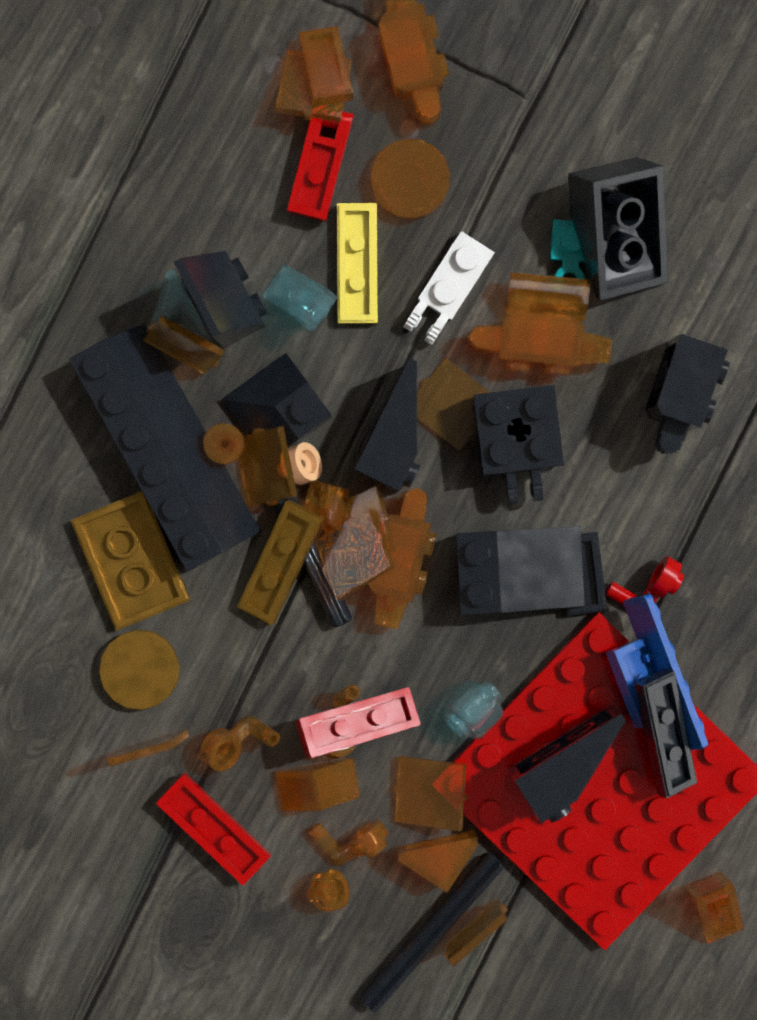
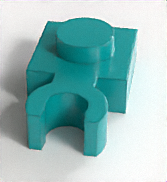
(566, 249)

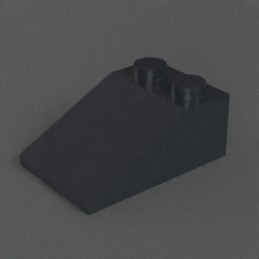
(621, 225)
(221, 296)
(393, 443)
(520, 570)
(561, 769)

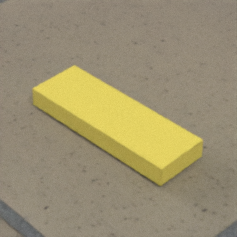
(357, 263)

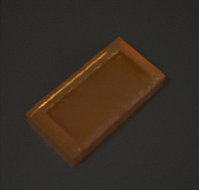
(325, 66)
(548, 295)

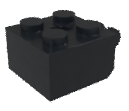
(684, 389)
(501, 453)

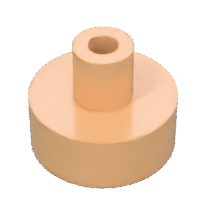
(305, 463)

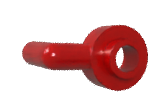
(664, 579)

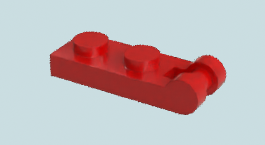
(319, 168)

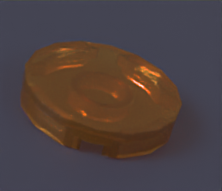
(410, 178)

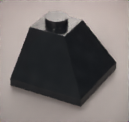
(278, 399)

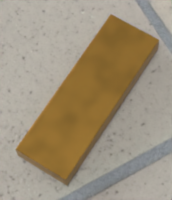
(280, 562)

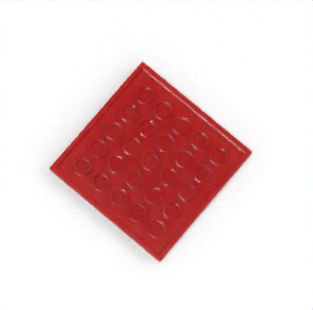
(620, 836)

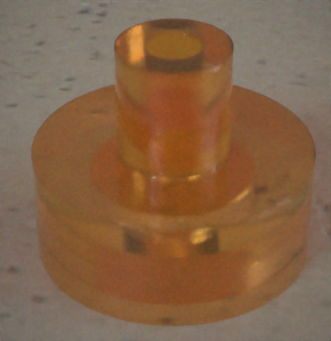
(217, 437)
(329, 890)

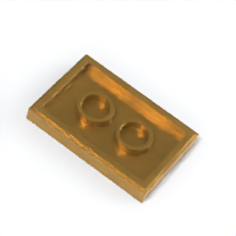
(130, 560)

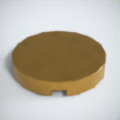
(139, 669)

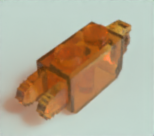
(412, 58)
(541, 341)
(411, 542)

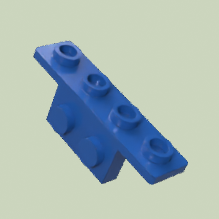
(649, 655)

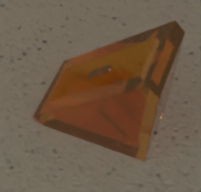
(317, 785)
(439, 858)
(715, 906)

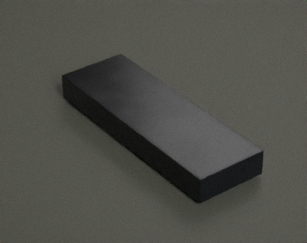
(665, 733)

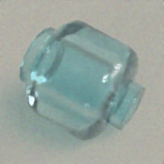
(473, 709)

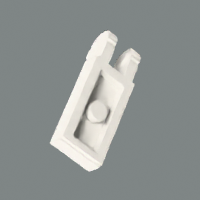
(451, 283)

